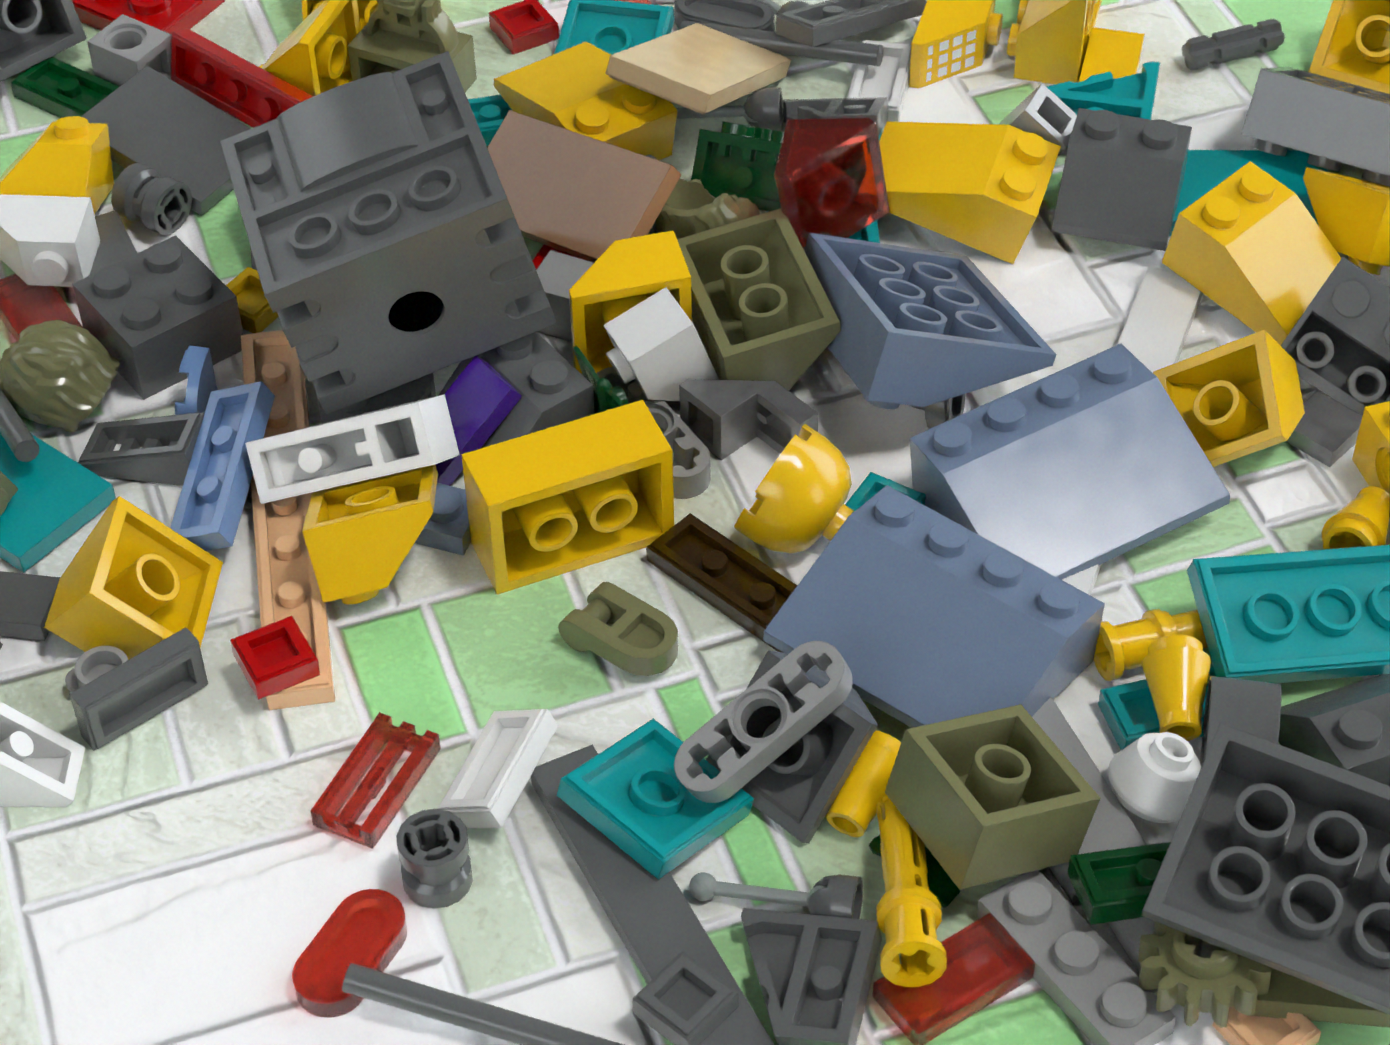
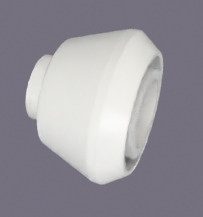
(1155, 776)

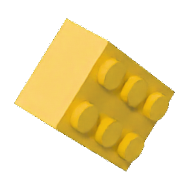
(569, 495)

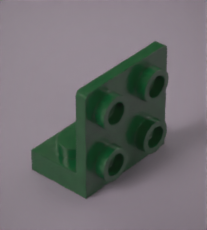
(739, 163)

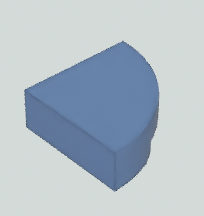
(201, 380)

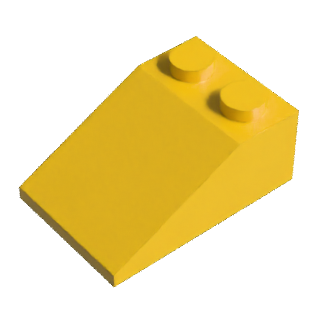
(580, 97)
(968, 181)
(1252, 251)

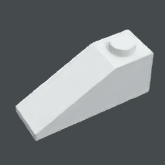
(353, 449)

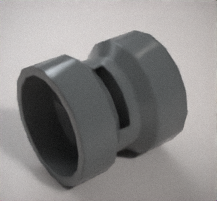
(157, 201)
(434, 858)

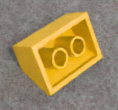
(1051, 39)

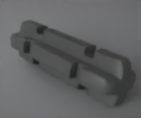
(1233, 44)

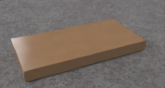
(575, 187)

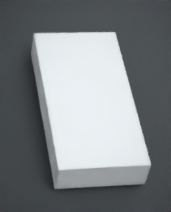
(887, 80)
(499, 767)

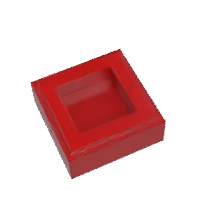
(523, 25)
(275, 657)

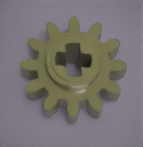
(1199, 975)

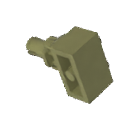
(406, 34)

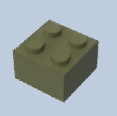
(991, 795)

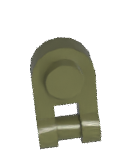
(637, 642)

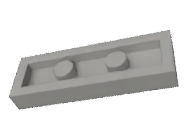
(1077, 964)

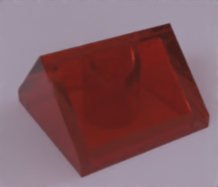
(831, 176)

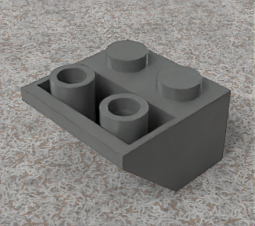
(1345, 338)

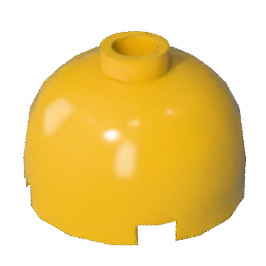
(799, 496)

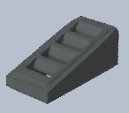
(164, 454)

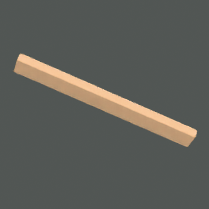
(282, 558)

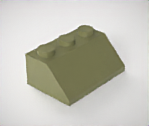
(757, 300)

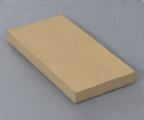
(697, 67)

